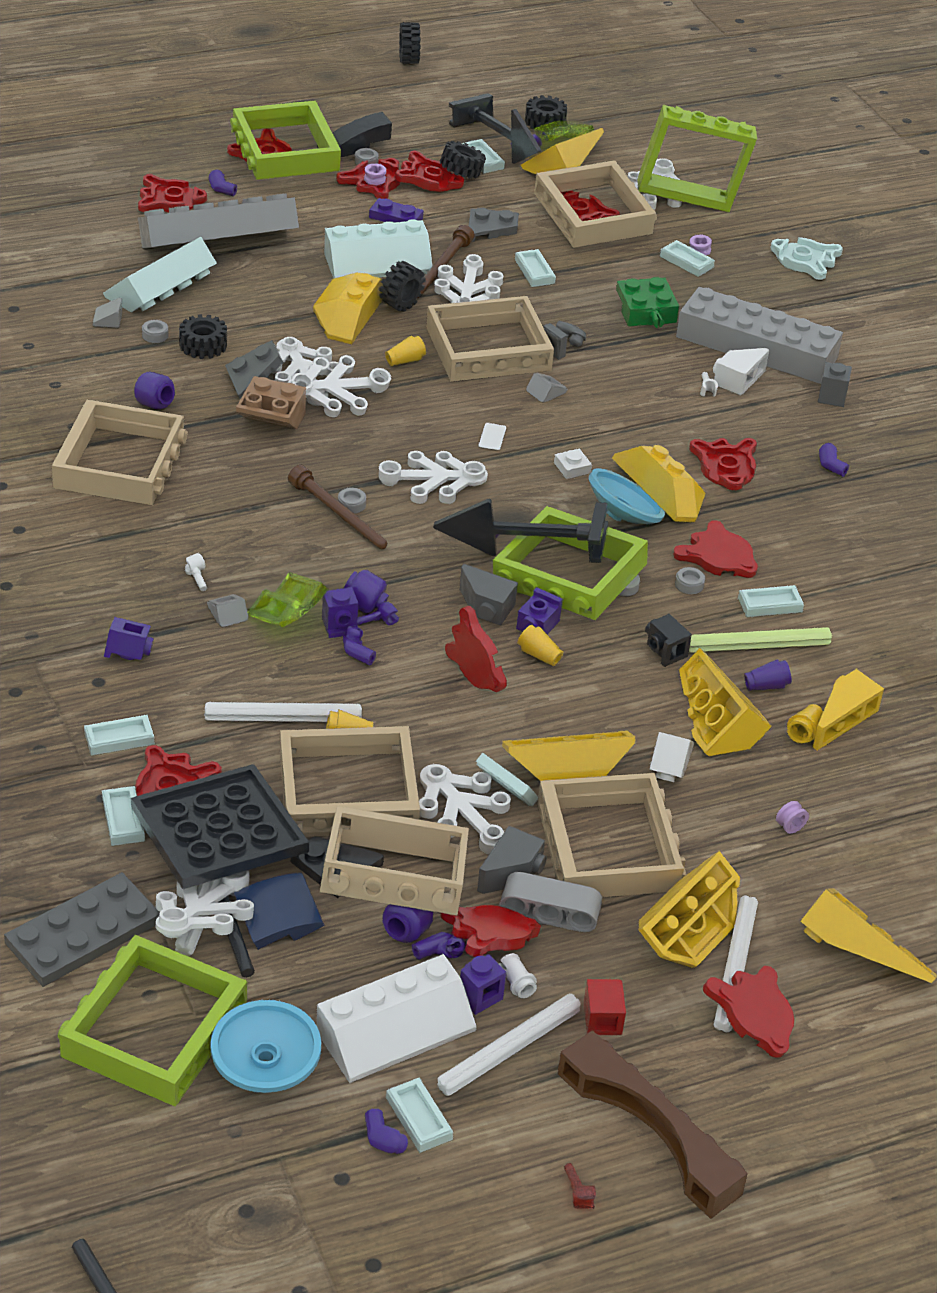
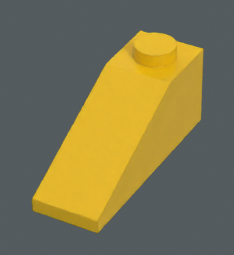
(850, 703)

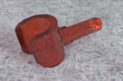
(582, 1194)

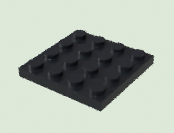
(219, 826)

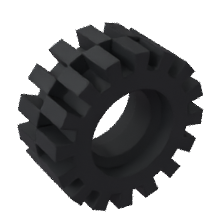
(409, 43)
(544, 111)
(462, 159)
(402, 286)
(203, 336)

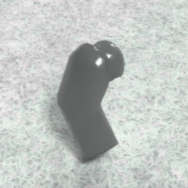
(576, 334)

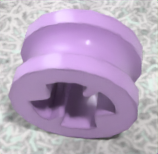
(375, 174)
(701, 244)
(792, 817)

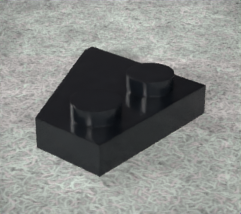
(313, 861)

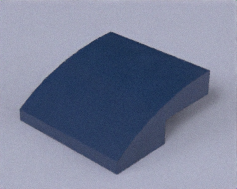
(281, 908)

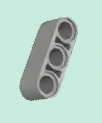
(552, 901)

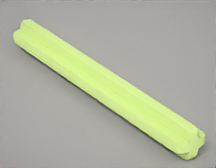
(760, 639)

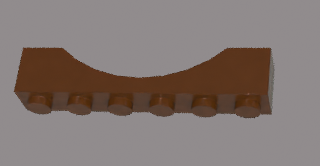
(601, 1074)

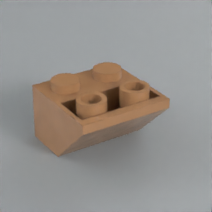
(273, 402)

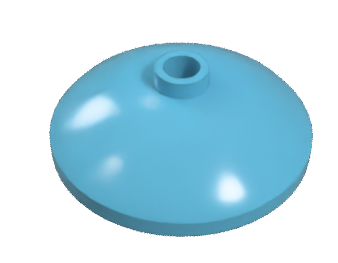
(624, 498)
(265, 1032)

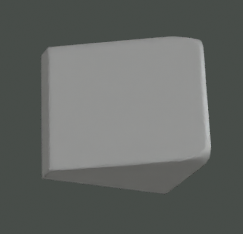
(108, 314)
(545, 387)
(228, 610)

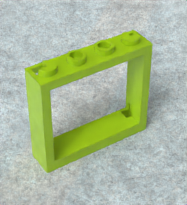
(291, 163)
(688, 191)
(619, 546)
(132, 1071)

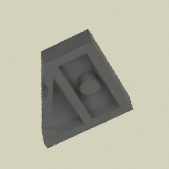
(493, 222)
(257, 363)

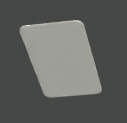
(492, 436)

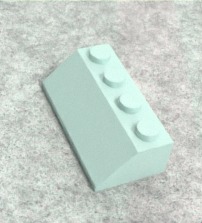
(377, 247)
(163, 276)

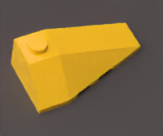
(564, 154)
(719, 710)
(845, 926)

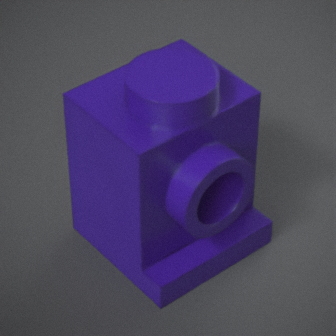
(339, 611)
(540, 611)
(128, 639)
(482, 974)

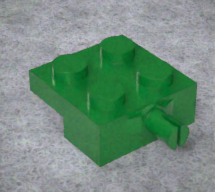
(647, 302)

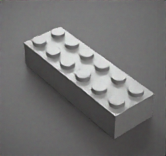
(218, 222)
(734, 324)

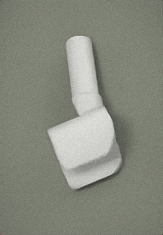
(708, 385)
(195, 565)

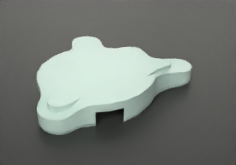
(806, 255)

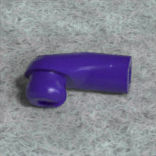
(354, 646)
(439, 944)
(382, 1136)

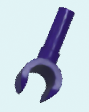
(385, 611)

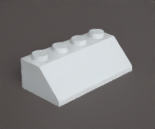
(395, 1018)

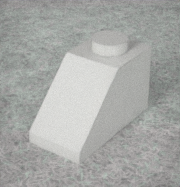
(740, 369)
(671, 756)

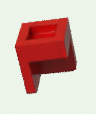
(604, 1006)

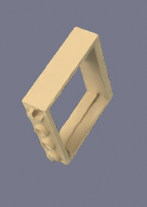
(583, 233)
(490, 362)
(121, 419)
(611, 791)
(319, 818)
(400, 836)

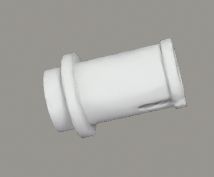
(522, 983)

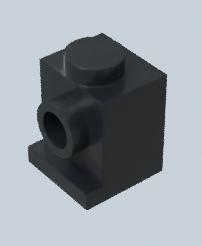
(668, 639)

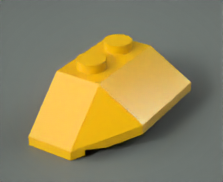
(348, 305)
(663, 480)
(571, 755)
(694, 913)

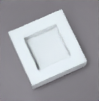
(572, 463)

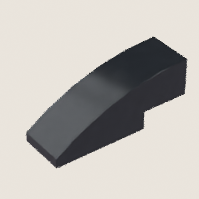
(362, 132)

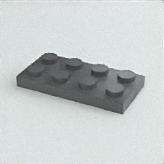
(82, 929)

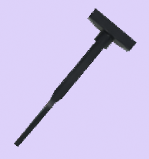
(481, 110)
(478, 529)

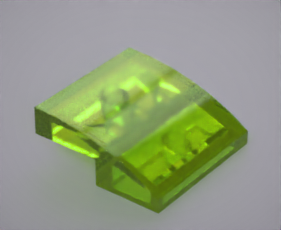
(567, 129)
(290, 600)

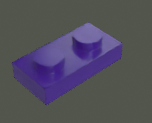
(389, 211)

